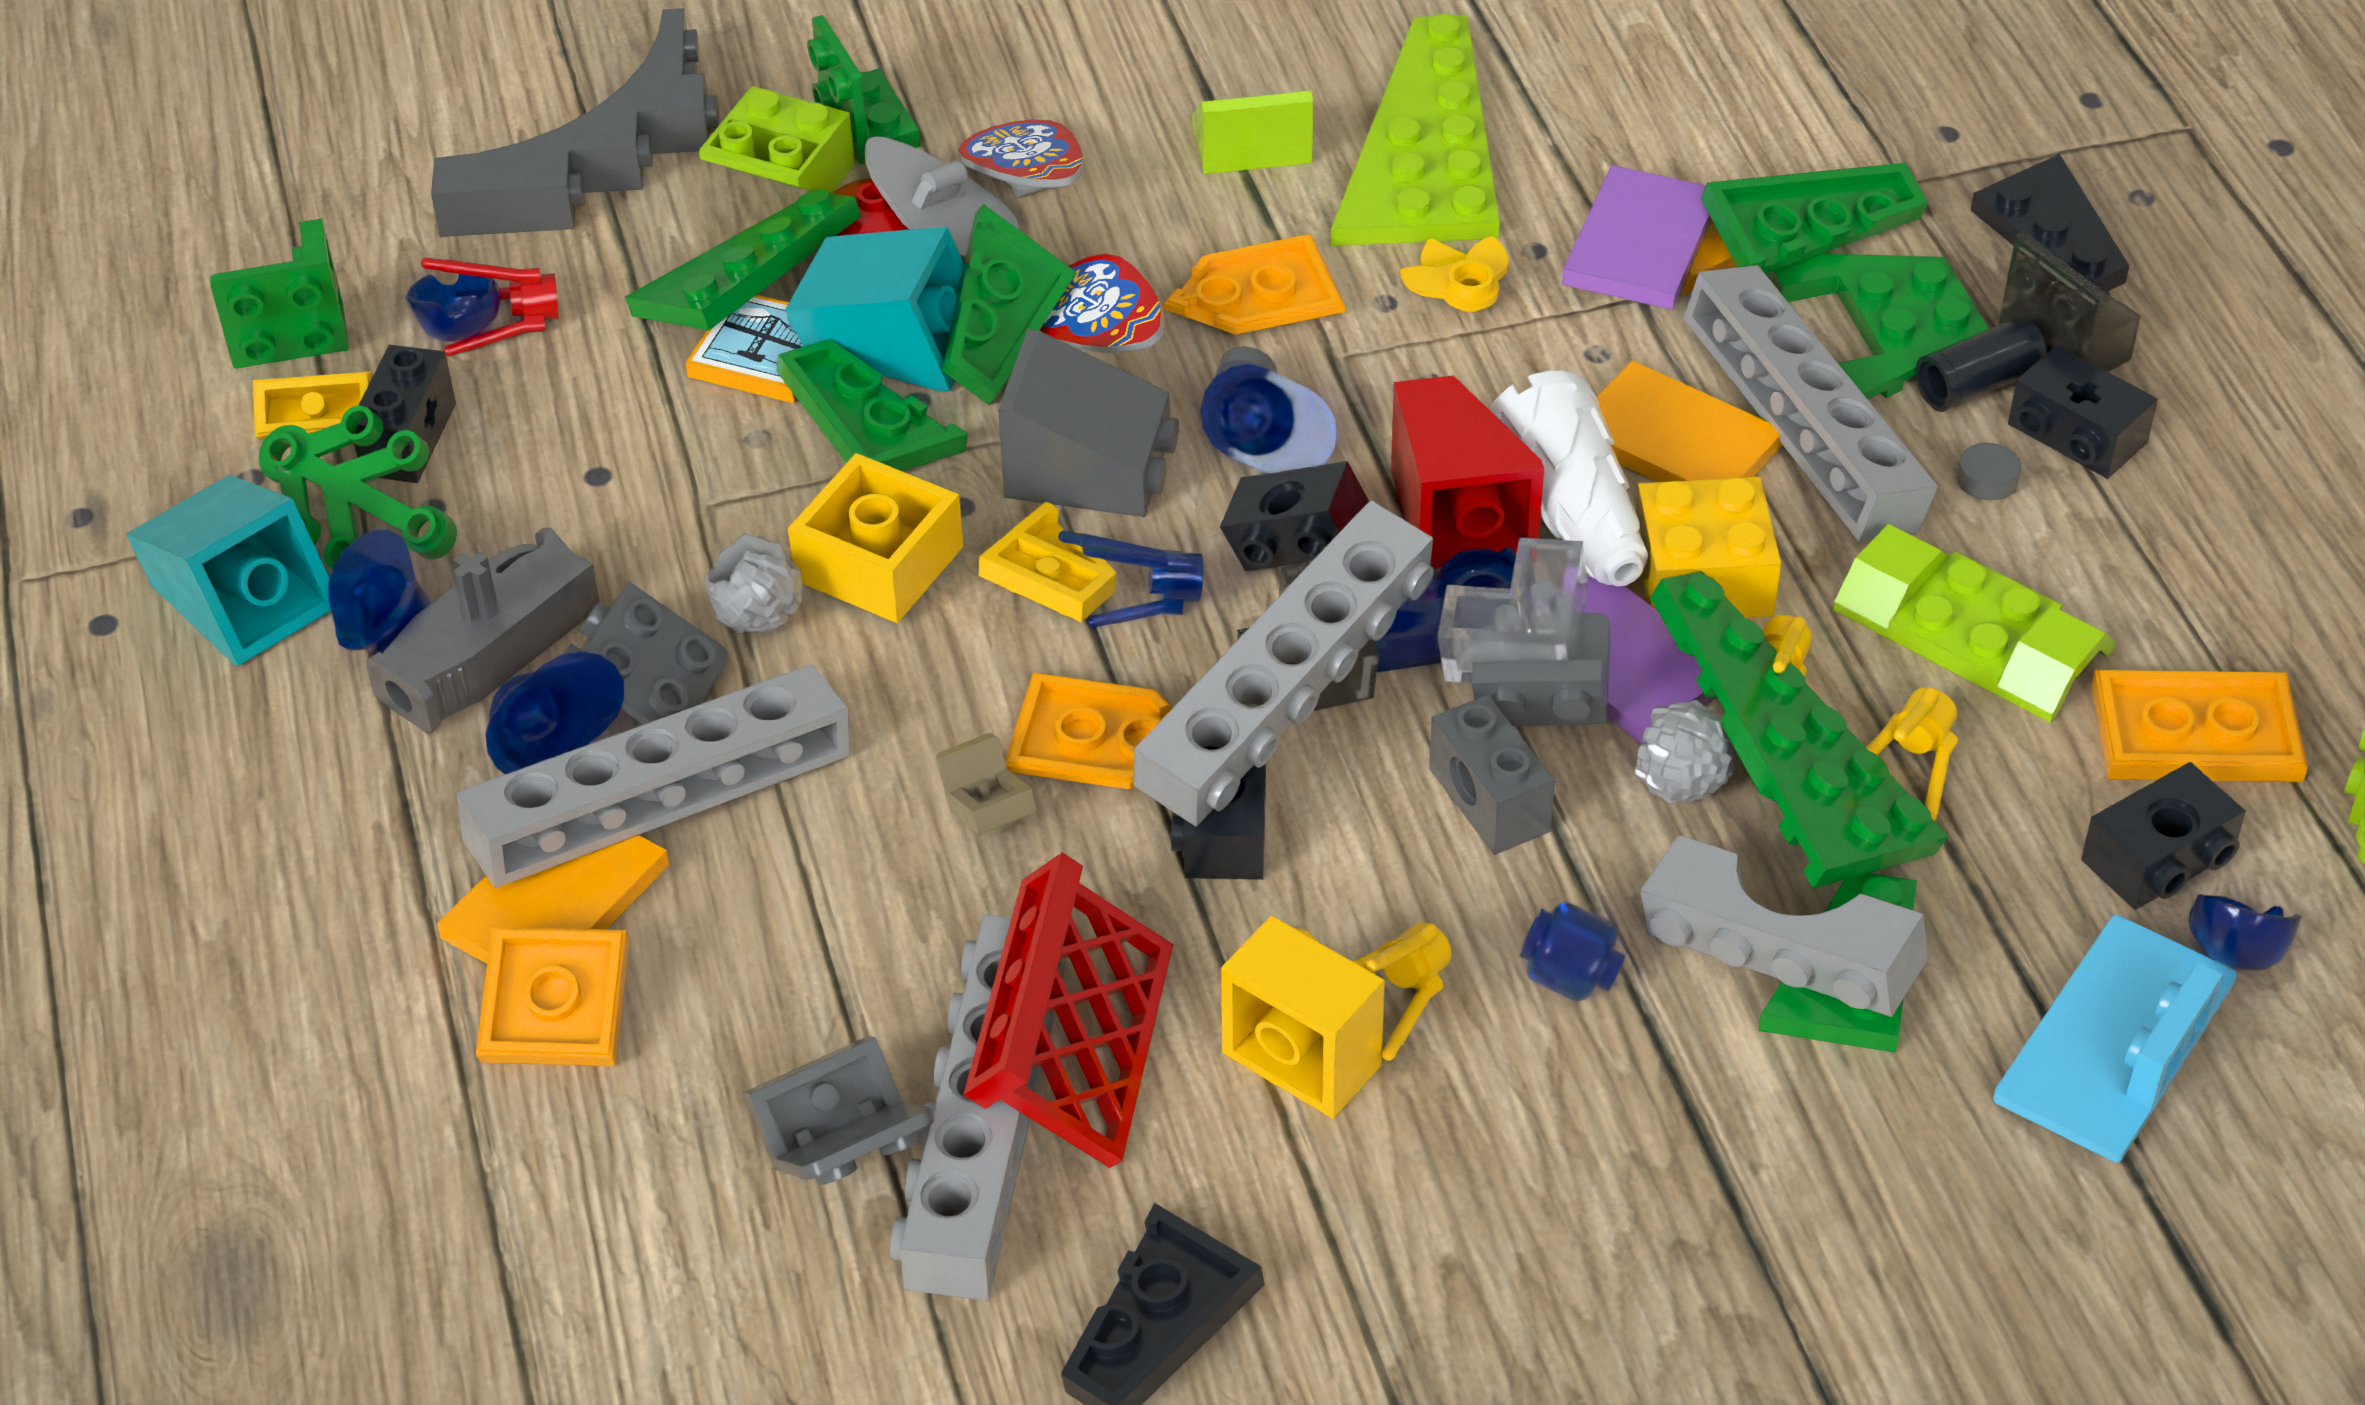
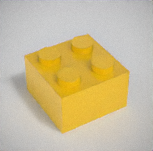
(1714, 530)
(876, 537)
(1302, 1016)

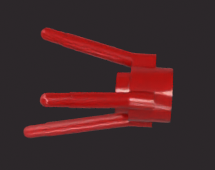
(530, 296)

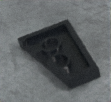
(2057, 213)
(1161, 1312)

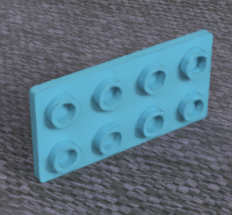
(2115, 1038)

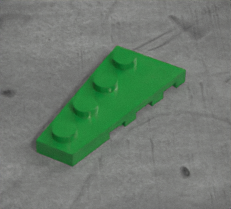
(1809, 213)
(738, 269)

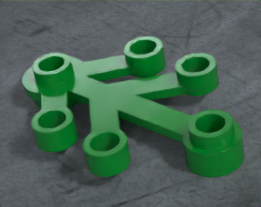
(345, 483)

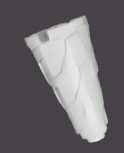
(1582, 477)

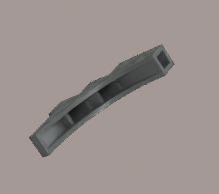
(604, 150)

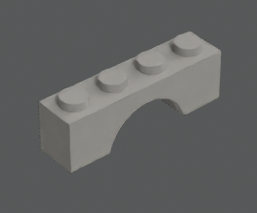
(1856, 953)

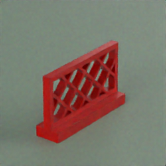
(1021, 996)

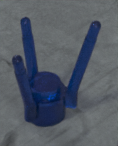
(1171, 574)

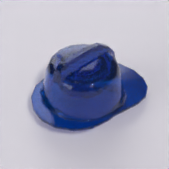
(1267, 420)
(374, 592)
(553, 710)

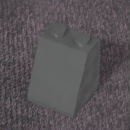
(1082, 431)

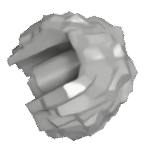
(754, 585)
(1684, 753)

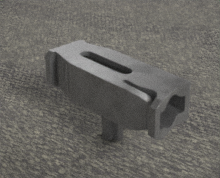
(483, 629)

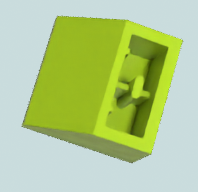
(784, 141)

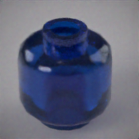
(1571, 951)

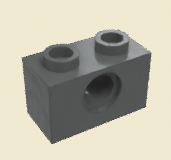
(1491, 774)

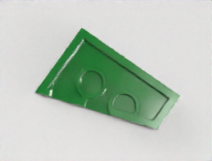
(1002, 292)
(861, 412)
(1826, 1018)

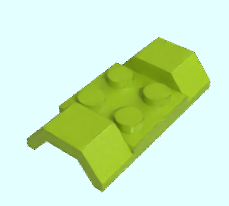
(1970, 620)

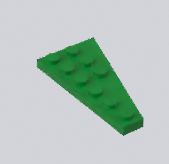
(1793, 745)

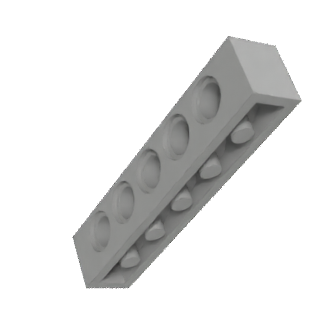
(1810, 402)
(1293, 629)
(653, 775)
(963, 1250)

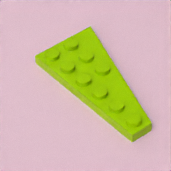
(1427, 148)

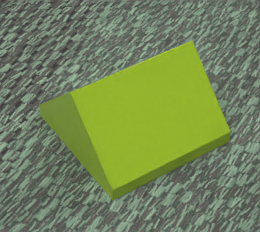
(1254, 132)

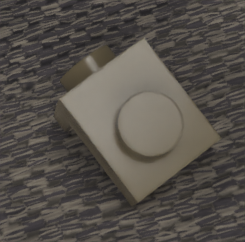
(982, 787)

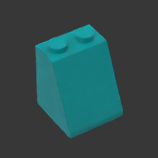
(884, 301)
(235, 566)

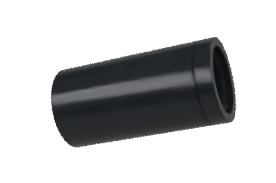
(1979, 364)

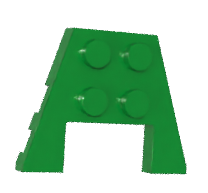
(1898, 305)

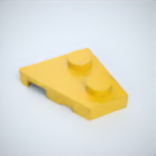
(1048, 571)

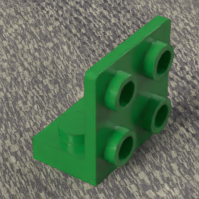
(866, 95)
(283, 307)

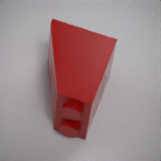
(1461, 470)

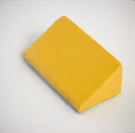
(306, 401)

